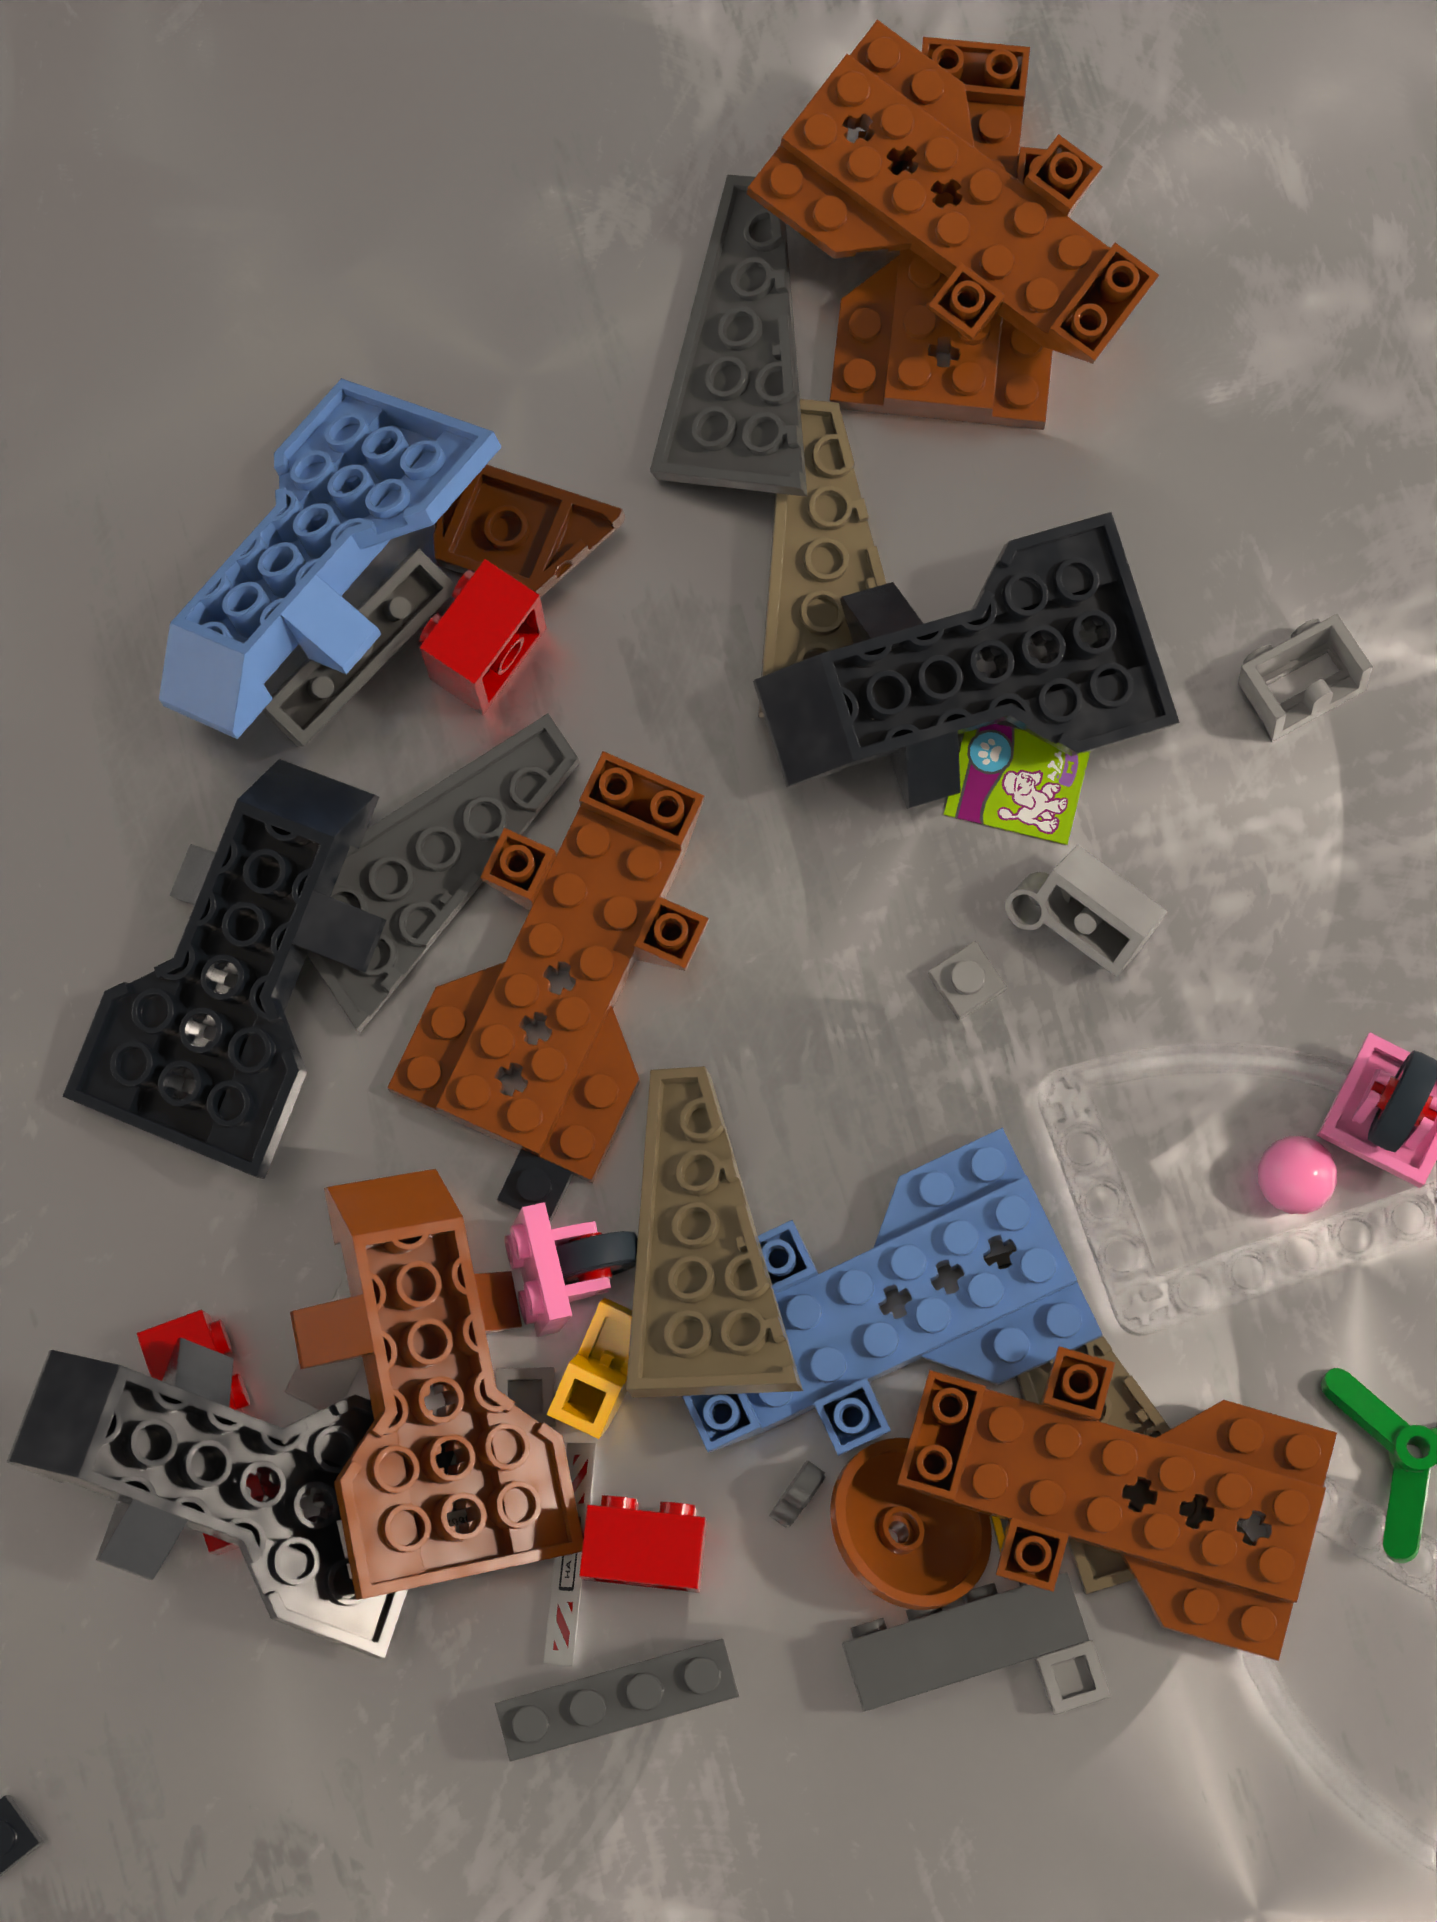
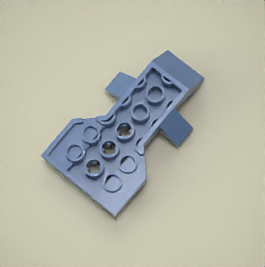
(347, 486)
(988, 1328)

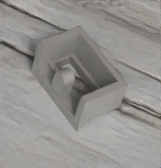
(1306, 644)

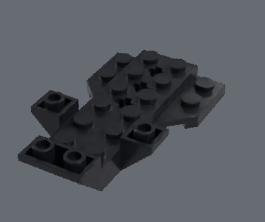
(919, 686)
(254, 917)
(185, 1460)

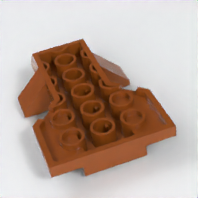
(1002, 244)
(884, 326)
(588, 915)
(419, 1325)
(1064, 1476)

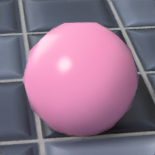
(1297, 1175)

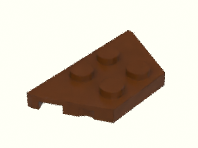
(521, 528)

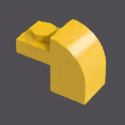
(597, 1374)

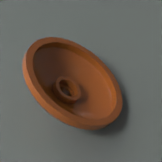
(938, 1545)

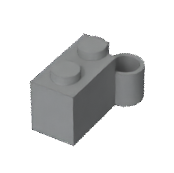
(1088, 909)

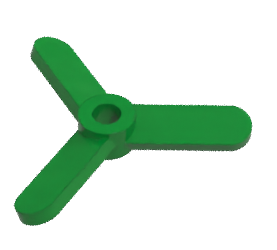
(1410, 1474)

